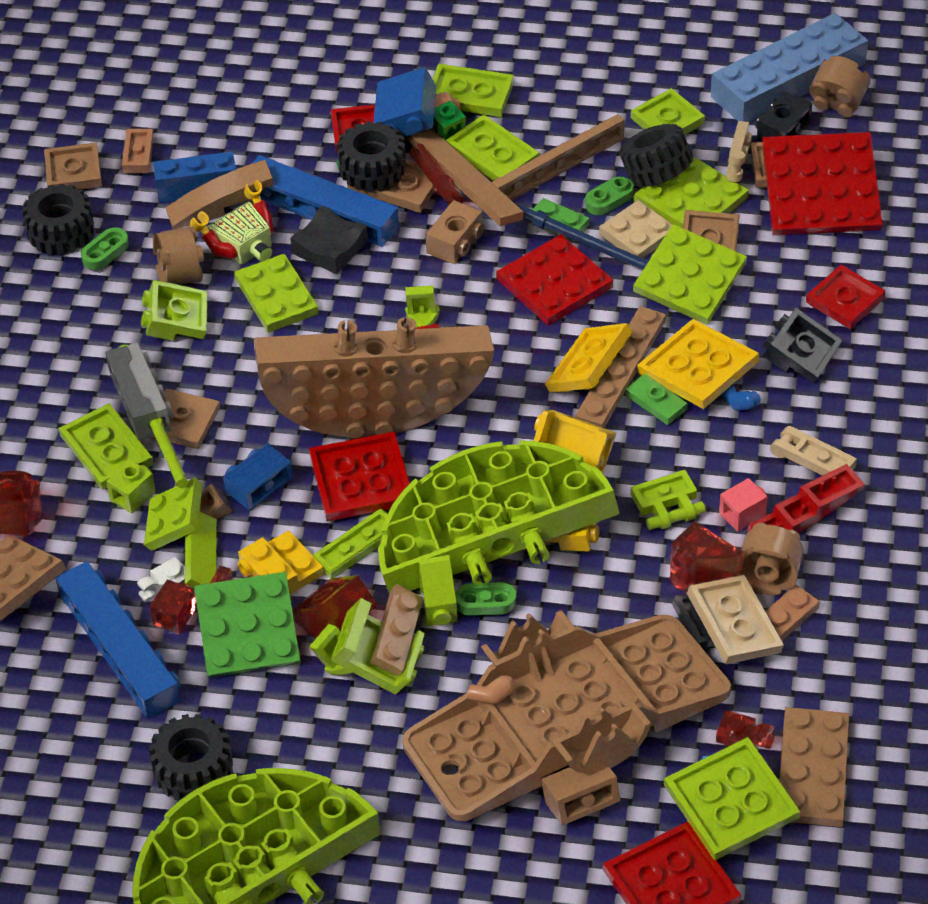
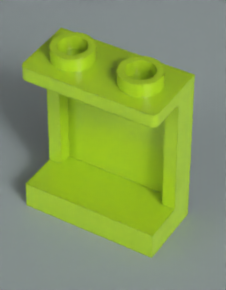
(357, 645)

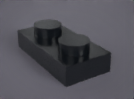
(691, 620)

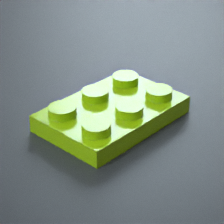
(474, 88)
(491, 148)
(276, 293)
(104, 443)

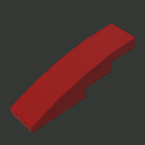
(814, 500)

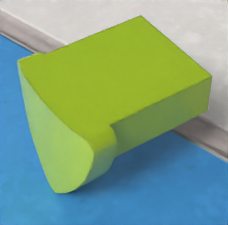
(421, 305)
(324, 647)

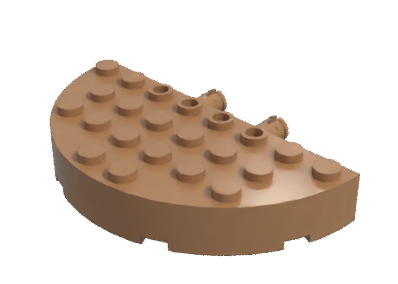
(372, 379)

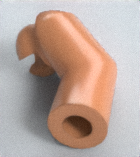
(493, 692)

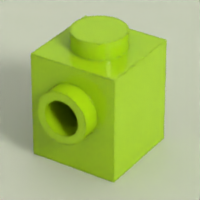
(131, 486)

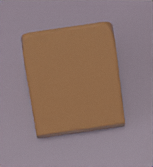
(215, 502)

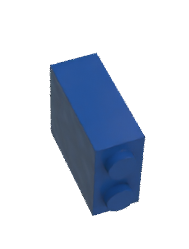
(406, 102)

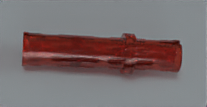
(442, 183)

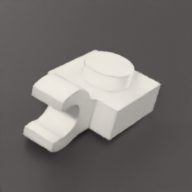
(170, 570)

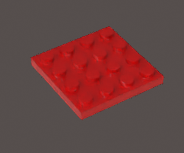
(821, 183)

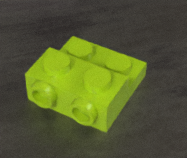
(174, 311)

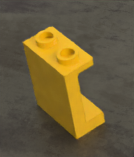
(575, 435)

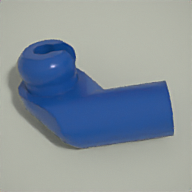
(741, 400)

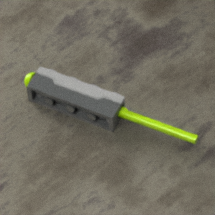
(144, 401)

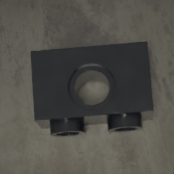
(785, 117)

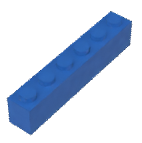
(306, 193)
(118, 639)

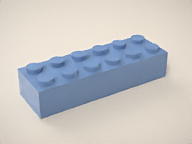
(787, 65)

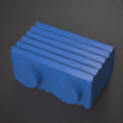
(257, 476)

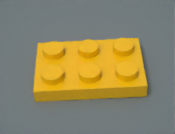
(588, 358)

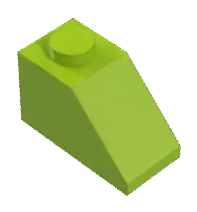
(437, 590)

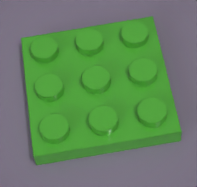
(247, 624)

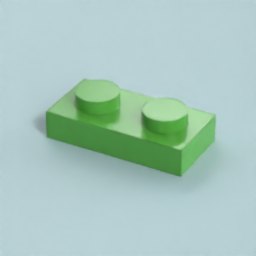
(563, 215)

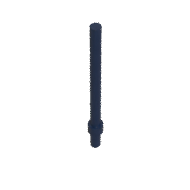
(542, 220)

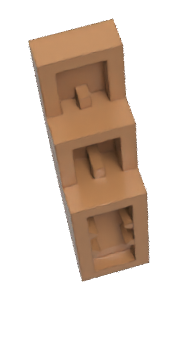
(218, 193)

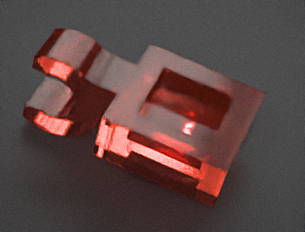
(737, 727)

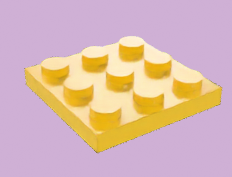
(698, 363)

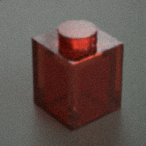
(173, 606)

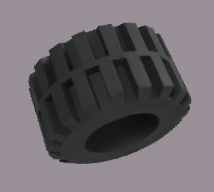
(656, 155)
(371, 156)
(58, 219)
(187, 737)

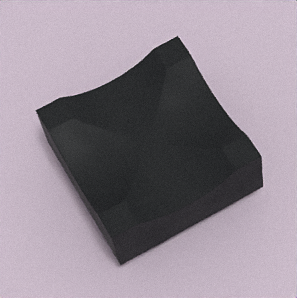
(329, 240)

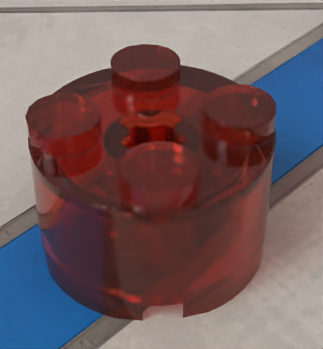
(19, 503)

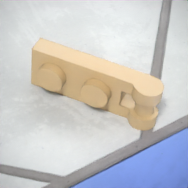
(738, 152)
(810, 452)

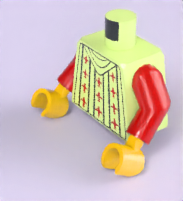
(241, 233)

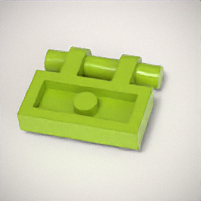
(664, 493)

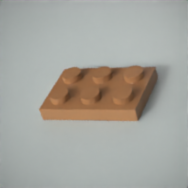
(410, 192)

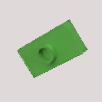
(656, 399)

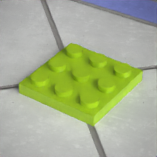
(694, 189)
(690, 274)
(731, 798)

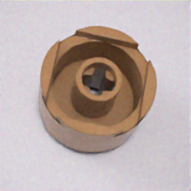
(839, 85)
(178, 256)
(771, 558)

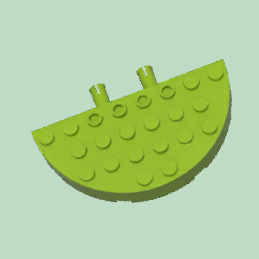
(491, 506)
(252, 839)

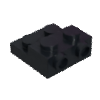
(801, 345)

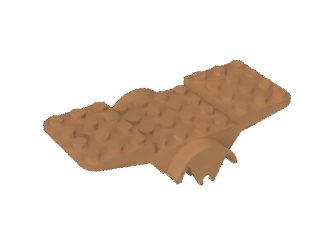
(572, 704)

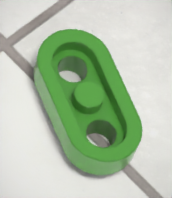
(609, 196)
(104, 248)
(486, 598)

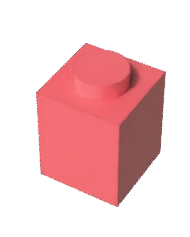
(743, 504)

